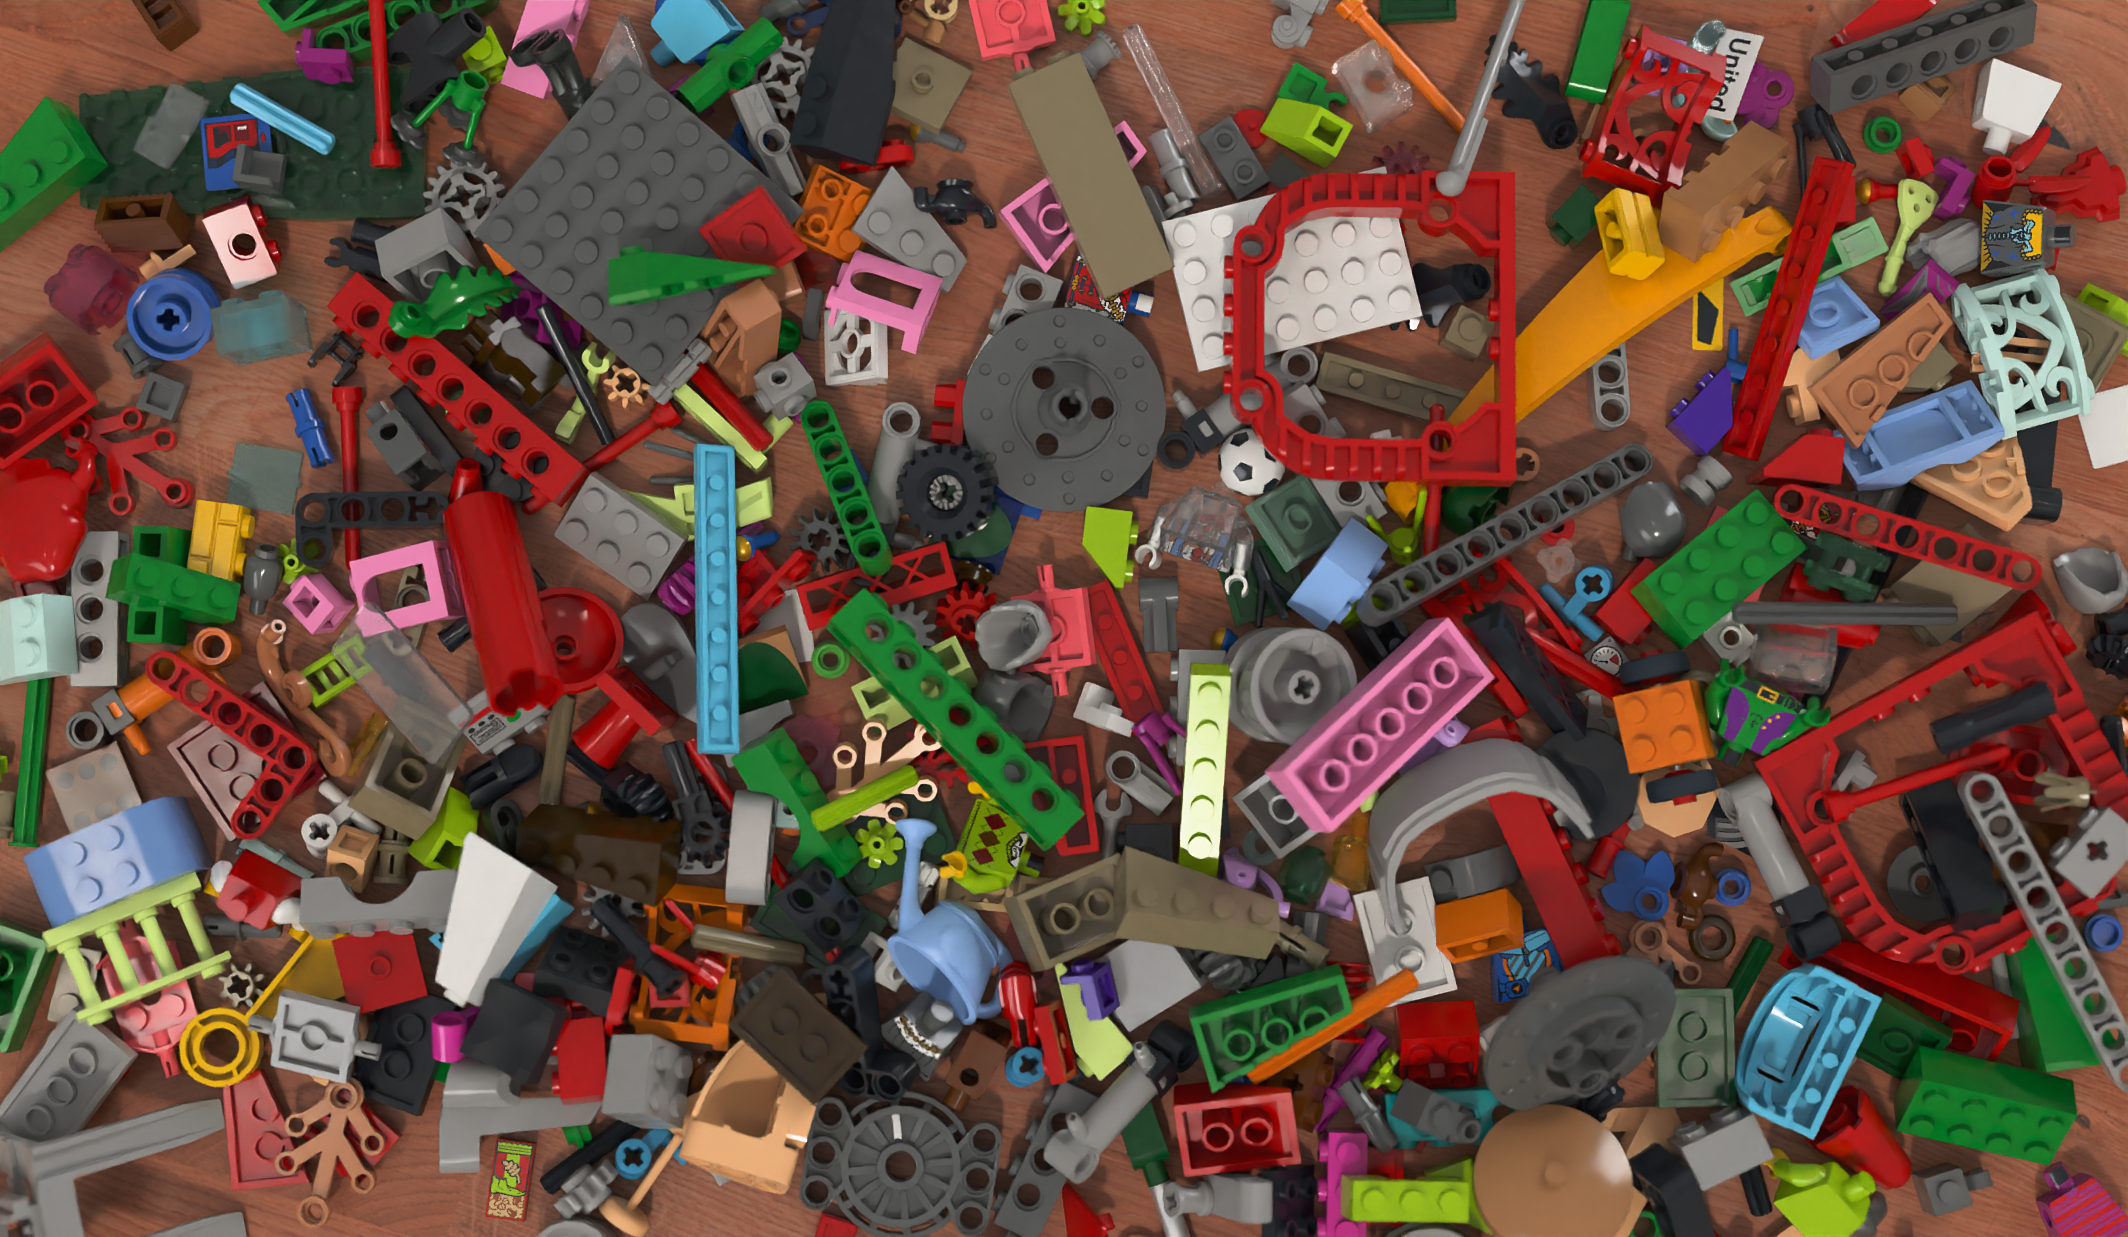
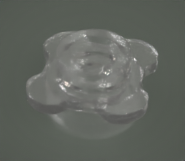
(1548, 557)

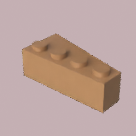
(1721, 191)

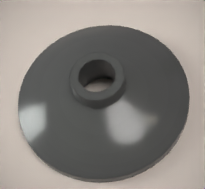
(1902, 888)

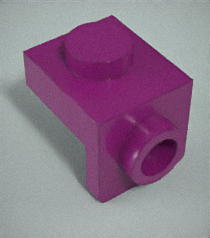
(323, 64)
(1954, 195)

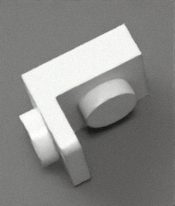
(1096, 709)

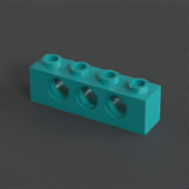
(1478, 1099)

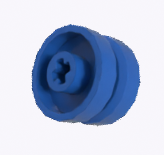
(155, 324)

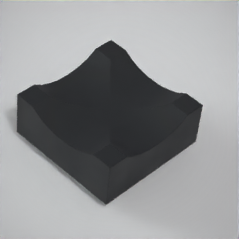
(580, 969)
(514, 1031)

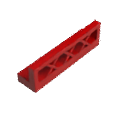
(892, 593)

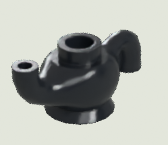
(954, 202)

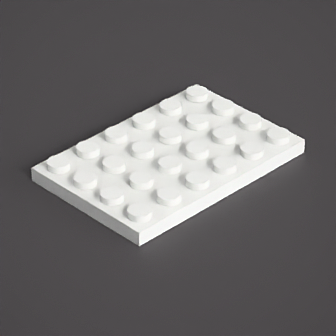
(1329, 284)

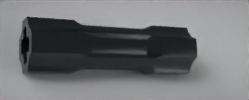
(1994, 717)

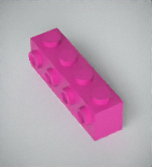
(1343, 1153)

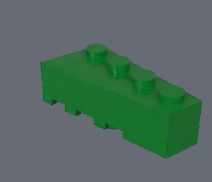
(44, 167)

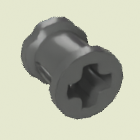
(136, 357)

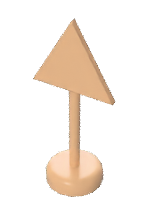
(625, 1213)

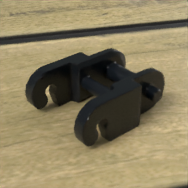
(328, 349)

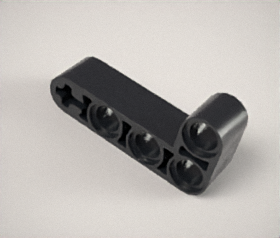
(2038, 455)
(372, 520)
(853, 997)
(1672, 1193)

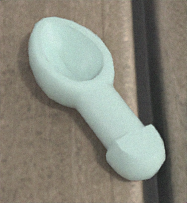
(1712, 127)

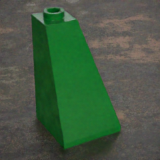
(2046, 1024)

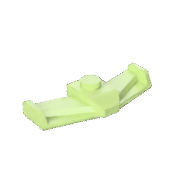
(752, 503)

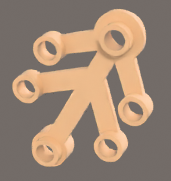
(875, 770)

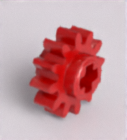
(954, 610)

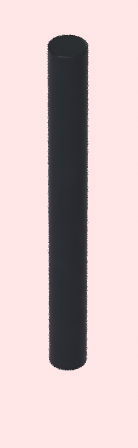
(575, 373)

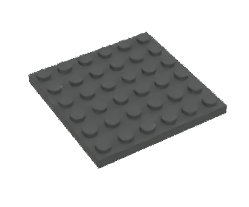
(618, 178)

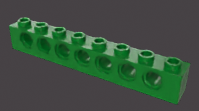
(958, 741)

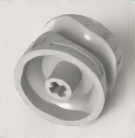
(1285, 681)

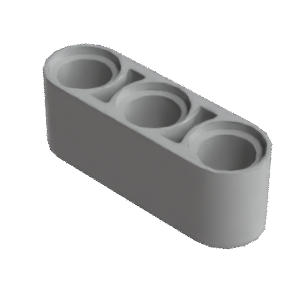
(1614, 393)
(751, 848)
(1241, 1197)

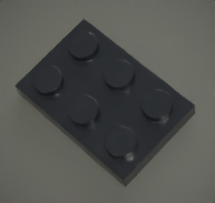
(406, 1063)

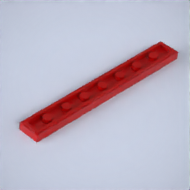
(1787, 307)

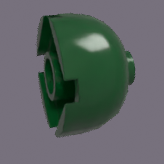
(1471, 506)

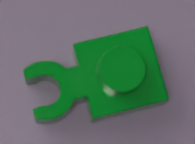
(1308, 87)

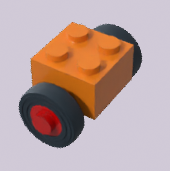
(1665, 726)

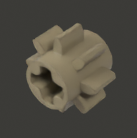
(236, 978)

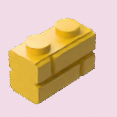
(1629, 234)
(220, 539)

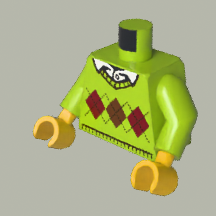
(990, 849)

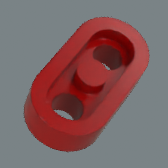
(892, 153)

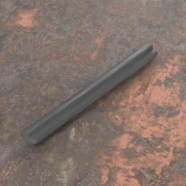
(1844, 613)

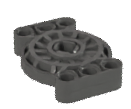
(875, 1191)

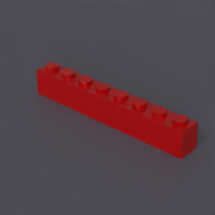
(1548, 865)

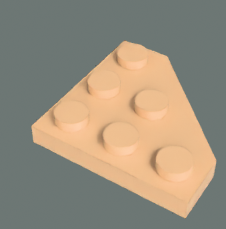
(1987, 485)

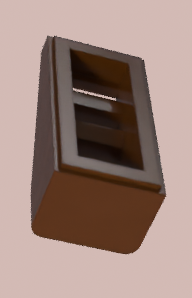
(173, 28)

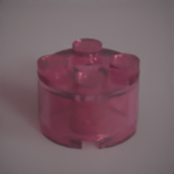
(91, 288)

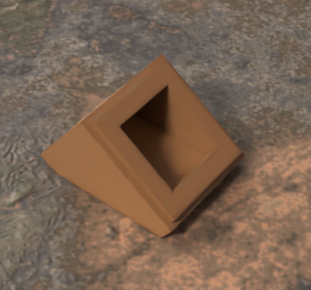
(1927, 97)

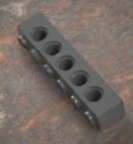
(1920, 51)

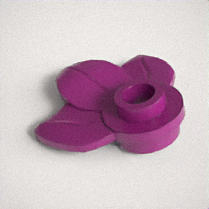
(1758, 103)

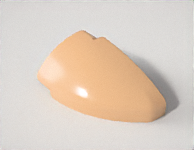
(748, 1122)

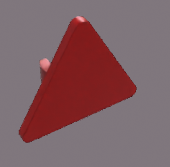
(1080, 1218)

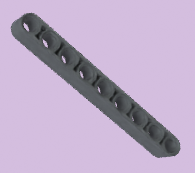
(1493, 545)

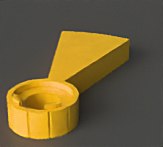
(309, 971)

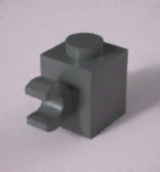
(1947, 1188)

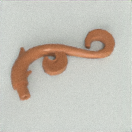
(296, 696)

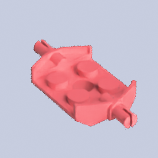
(146, 1025)

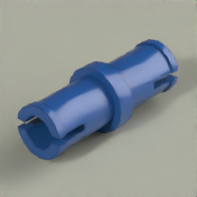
(310, 428)

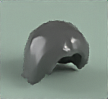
(1652, 520)

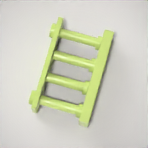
(106, 924)

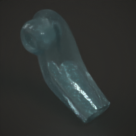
(1706, 39)

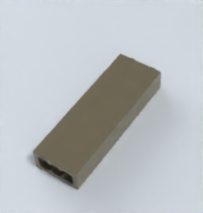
(1089, 174)

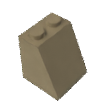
(1933, 583)

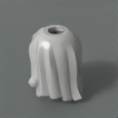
(1952, 246)

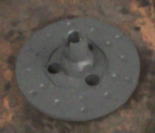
(1087, 361)
(1578, 1031)

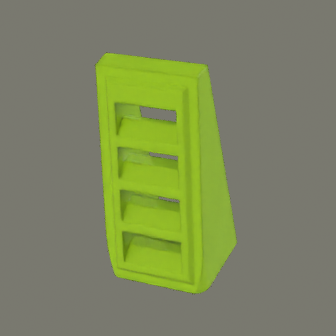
(331, 691)

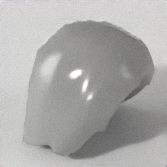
(2091, 579)
(1012, 634)

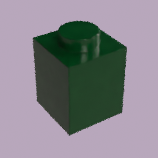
(1574, 218)

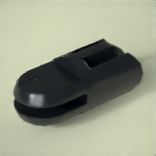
(502, 775)

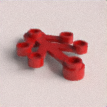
(121, 458)

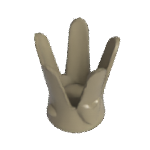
(2065, 791)

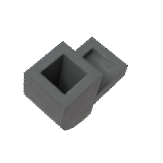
(1472, 873)

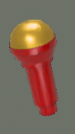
(1870, 191)

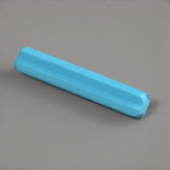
(282, 118)

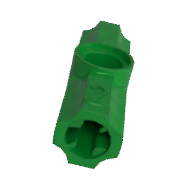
(729, 66)

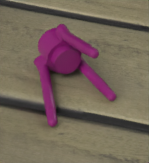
(1153, 733)

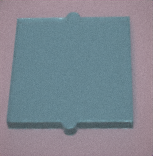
(265, 478)

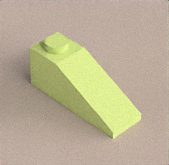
(1097, 1042)

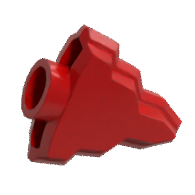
(2095, 200)

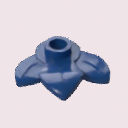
(1637, 879)

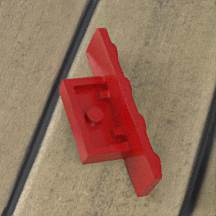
(764, 583)

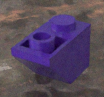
(1706, 416)

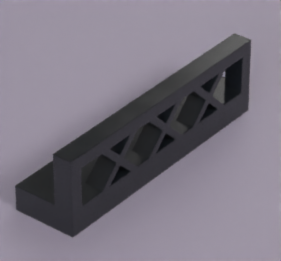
(1530, 670)

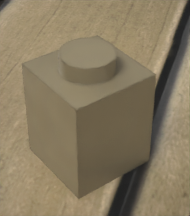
(1466, 333)

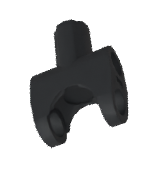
(432, 52)

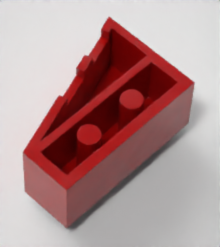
(1070, 771)

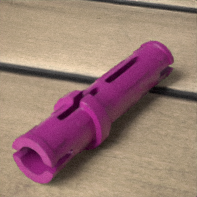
(1355, 1066)

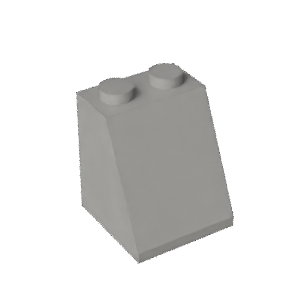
(1150, 978)

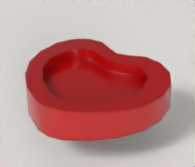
(1249, 123)

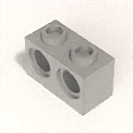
(1016, 305)

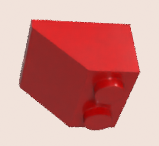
(1808, 460)

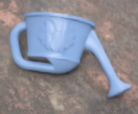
(947, 948)

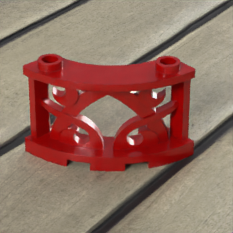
(1698, 91)
(1532, 607)

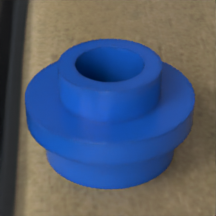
(1742, 890)

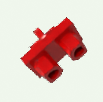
(949, 397)

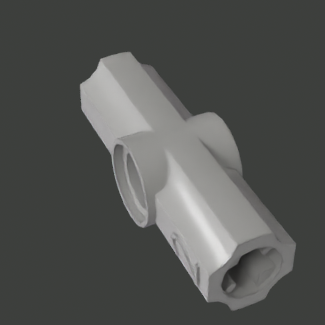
(759, 119)

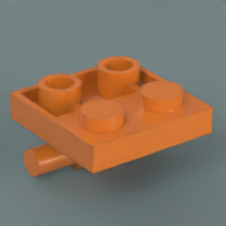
(830, 211)

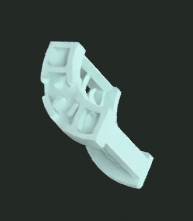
(1974, 319)

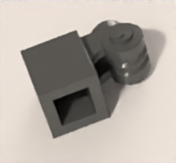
(1435, 1114)

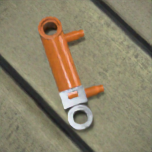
(124, 709)

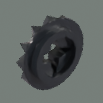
(2109, 654)

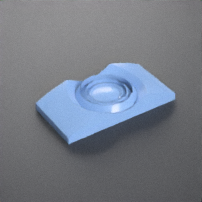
(1921, 435)

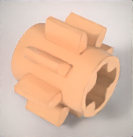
(618, 386)

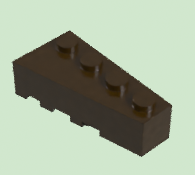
(603, 850)

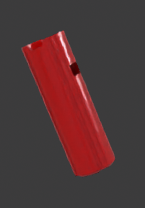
(502, 603)

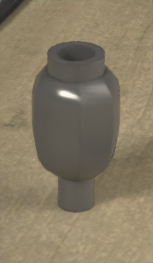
(262, 576)

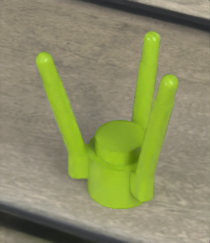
(1403, 541)

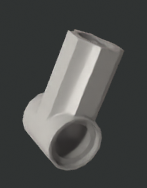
(1142, 783)

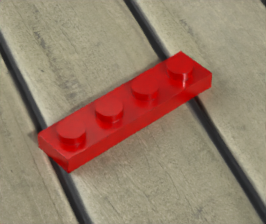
(1120, 655)

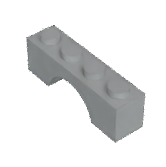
(332, 908)

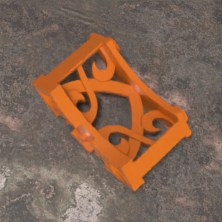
(716, 1011)

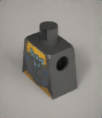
(2020, 238)

